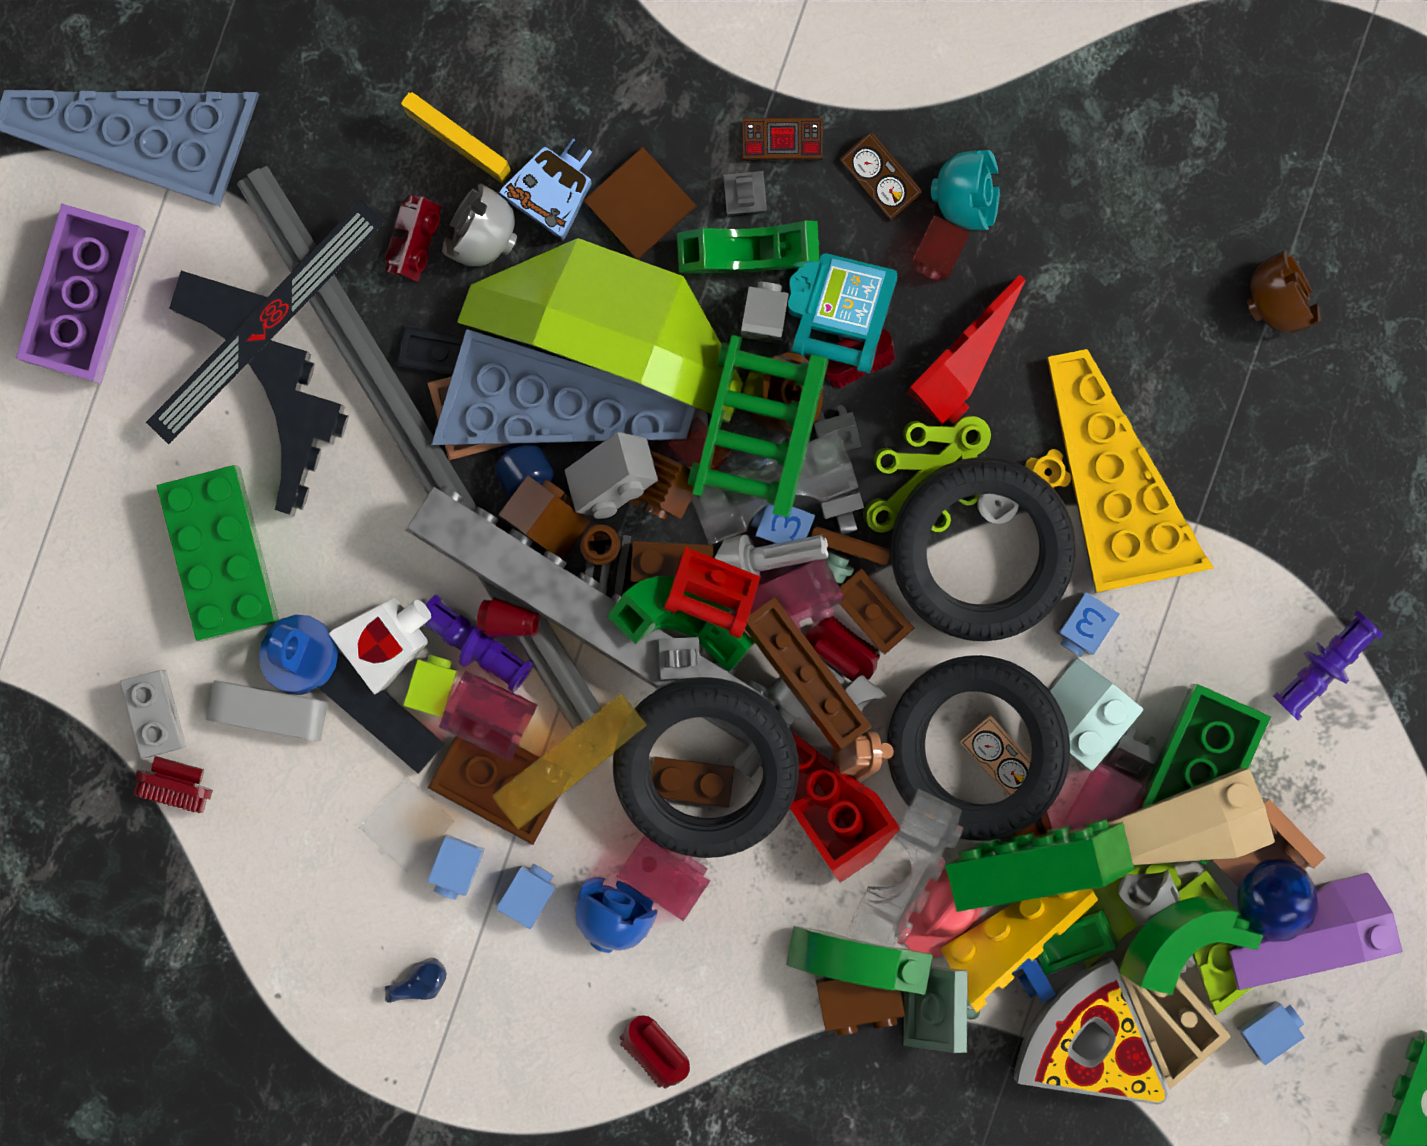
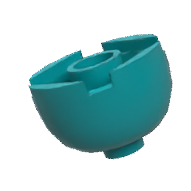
(967, 190)

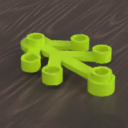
(926, 465)

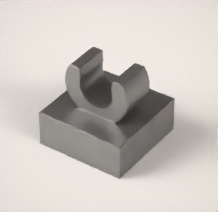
(745, 193)
(844, 424)
(842, 508)
(678, 658)
(1133, 756)

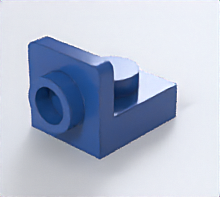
(1035, 981)

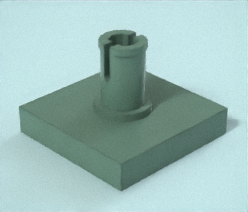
(941, 1015)

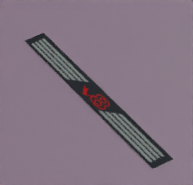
(265, 322)

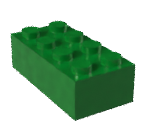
(218, 553)
(1205, 742)
(1039, 865)

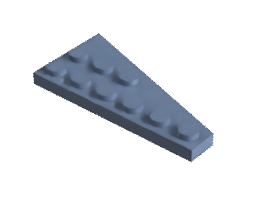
(153, 136)
(534, 397)

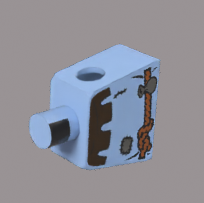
(551, 188)

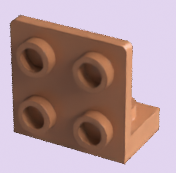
(1288, 845)

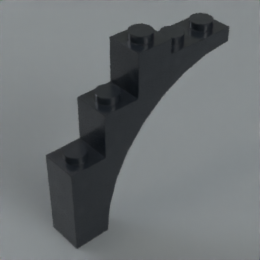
(281, 371)

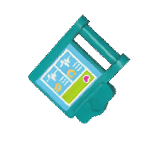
(841, 300)

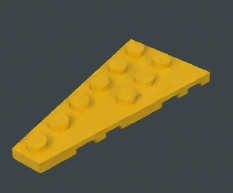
(1122, 501)

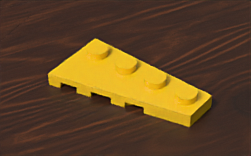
(1010, 938)

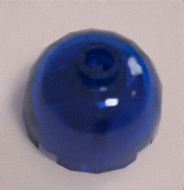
(1277, 899)

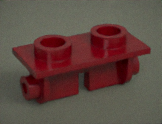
(410, 255)

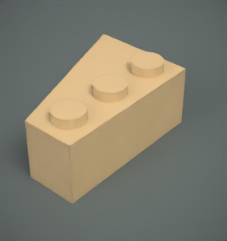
(1177, 1027)

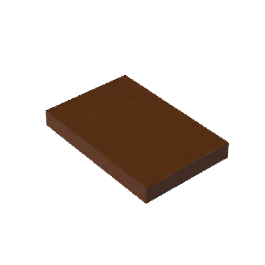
(474, 775)

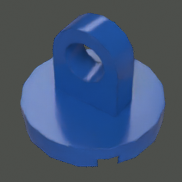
(298, 654)

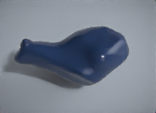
(421, 983)

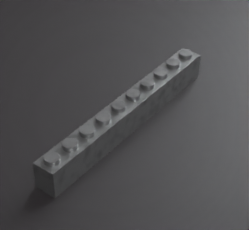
(548, 588)

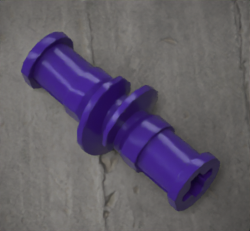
(476, 645)
(1328, 665)

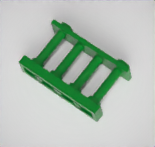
(787, 454)

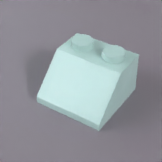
(1093, 711)

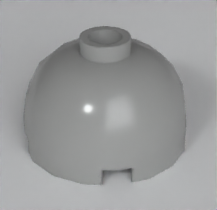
(482, 229)

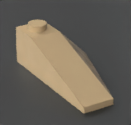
(1201, 823)

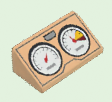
(997, 754)

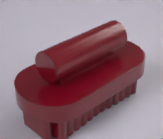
(841, 373)
(843, 649)
(173, 785)
(655, 1052)

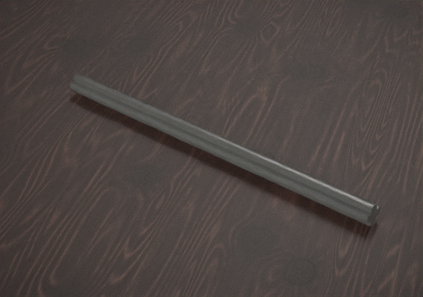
(404, 421)

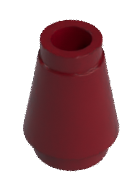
(503, 618)

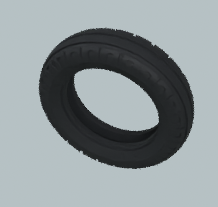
(1021, 609)
(1033, 703)
(717, 835)

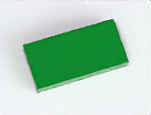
(1081, 941)

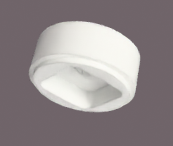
(996, 508)

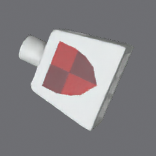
(383, 641)

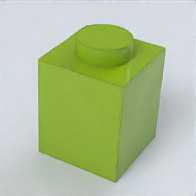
(431, 685)

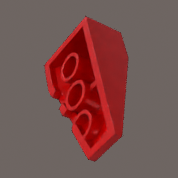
(955, 373)
(839, 813)

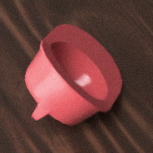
(939, 919)

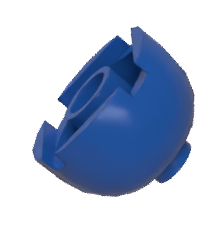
(613, 916)

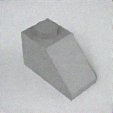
(764, 313)

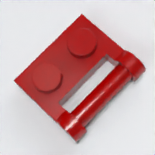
(714, 582)

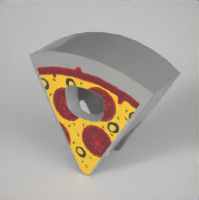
(1090, 1041)

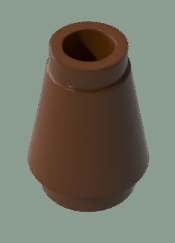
(597, 536)

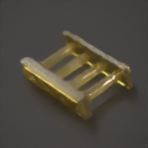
(569, 761)

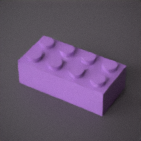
(81, 293)

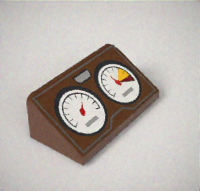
(881, 176)

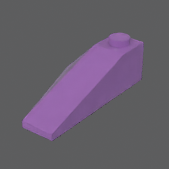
(1349, 929)

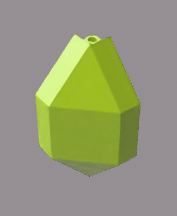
(607, 316)

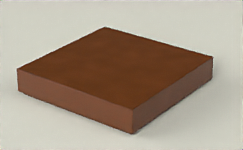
(640, 203)

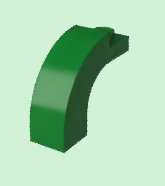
(748, 249)
(642, 612)
(1176, 934)
(858, 961)

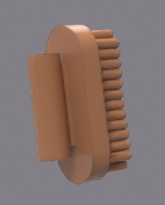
(863, 756)

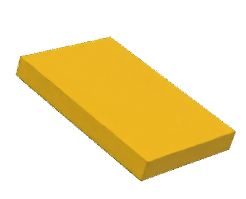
(456, 137)

